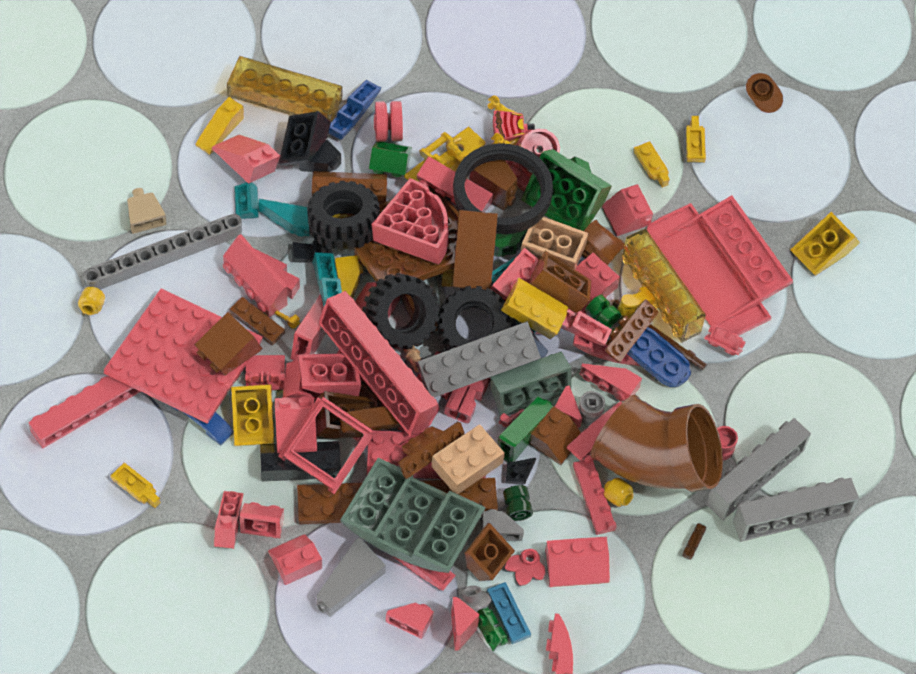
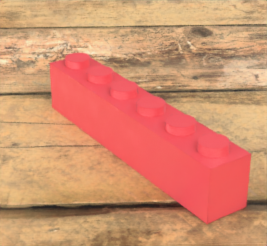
(79, 410)

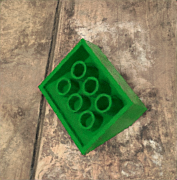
(575, 194)

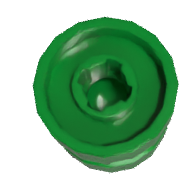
(601, 310)

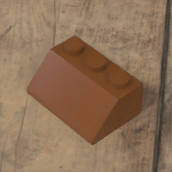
(561, 282)

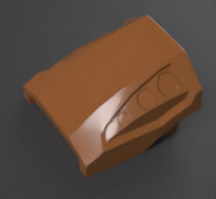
(601, 243)

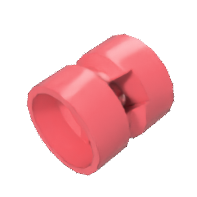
(728, 441)

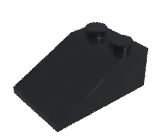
(303, 137)

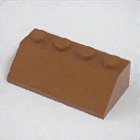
(374, 182)

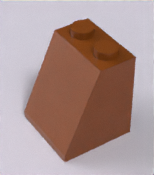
(497, 179)
(227, 345)

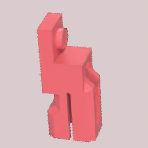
(463, 400)

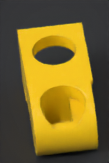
(629, 303)

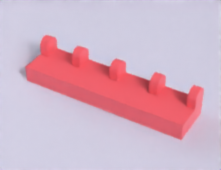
(594, 496)

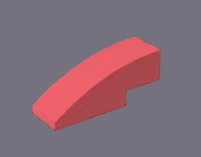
(280, 268)

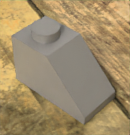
(503, 524)

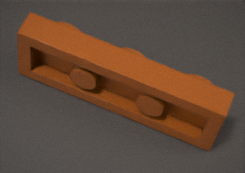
(257, 321)

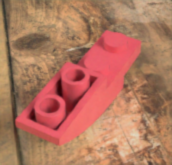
(560, 647)

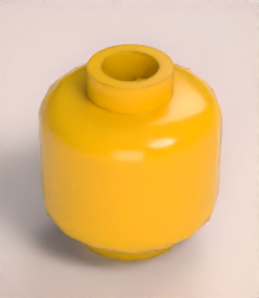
(91, 300)
(618, 492)

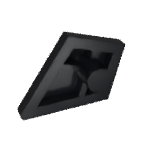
(519, 471)

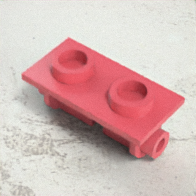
(717, 338)

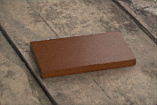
(474, 249)

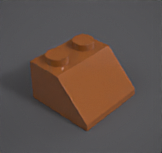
(554, 435)
(488, 554)

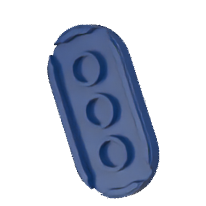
(660, 359)

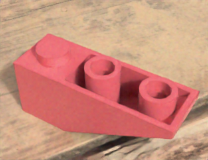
(614, 380)
(228, 520)

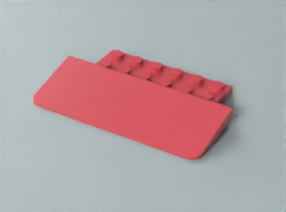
(722, 263)

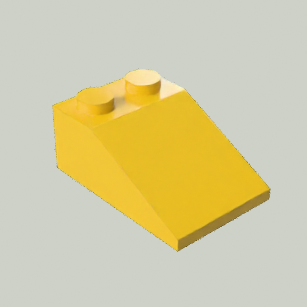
(825, 244)
(252, 415)

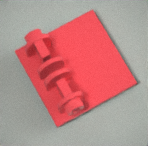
(266, 371)

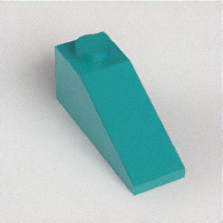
(288, 216)

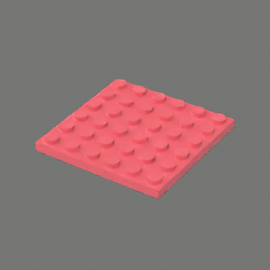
(163, 360)

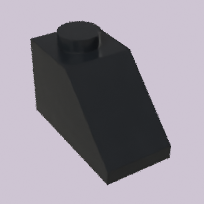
(325, 159)

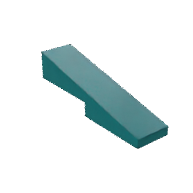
(326, 275)

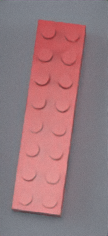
(377, 363)

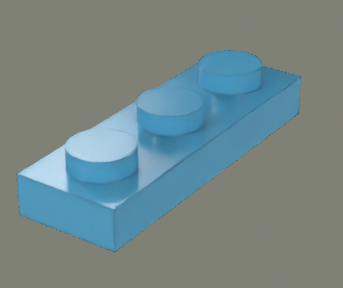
(509, 613)

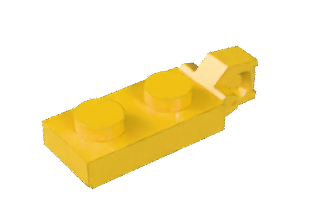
(695, 141)
(652, 163)
(135, 485)

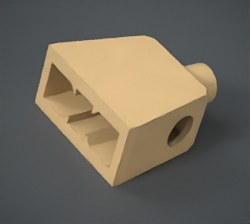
(145, 211)

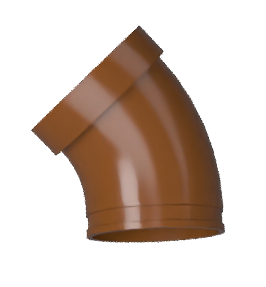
(661, 446)

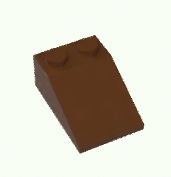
(329, 425)

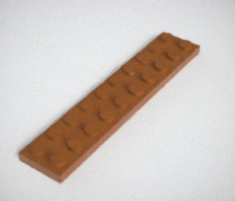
(321, 506)

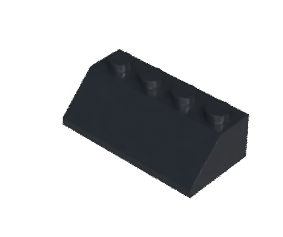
(275, 469)

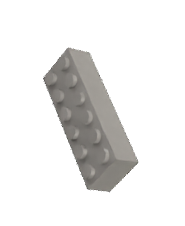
(478, 360)
(758, 468)
(795, 509)

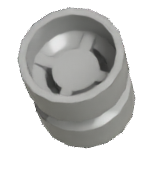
(591, 407)

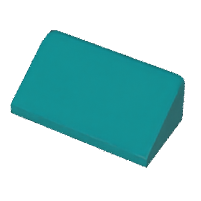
(246, 201)

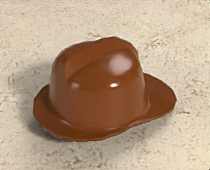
(764, 92)

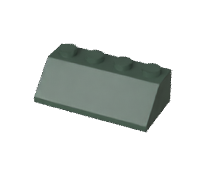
(523, 384)

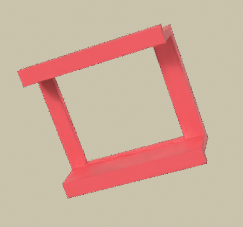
(320, 475)

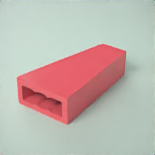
(309, 333)

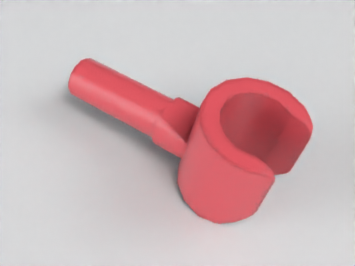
(506, 420)

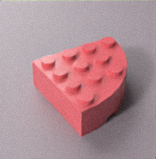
(414, 223)

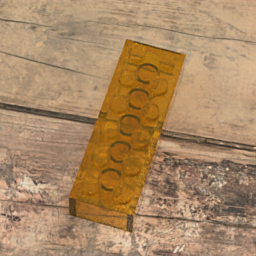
(282, 89)
(671, 295)

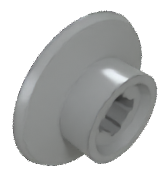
(475, 597)

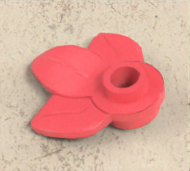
(524, 569)

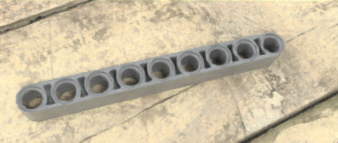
(168, 245)

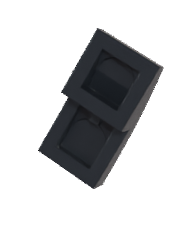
(305, 252)

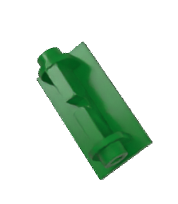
(492, 635)

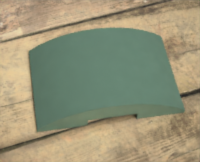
(411, 518)

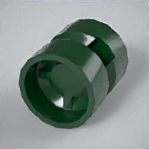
(518, 502)

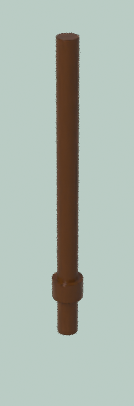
(690, 355)

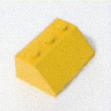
(536, 307)

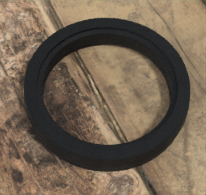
(511, 153)

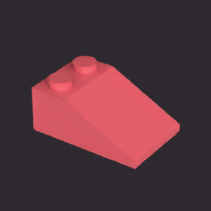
(248, 157)
(602, 277)
(328, 374)
(288, 416)

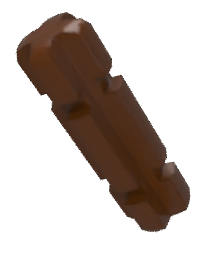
(694, 541)

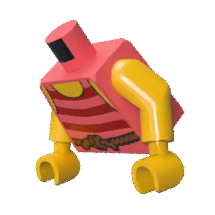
(507, 124)

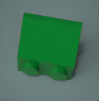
(390, 158)

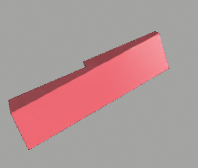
(586, 327)

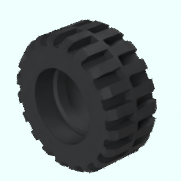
(337, 199)
(467, 299)
(424, 310)

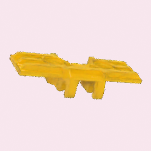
(453, 156)

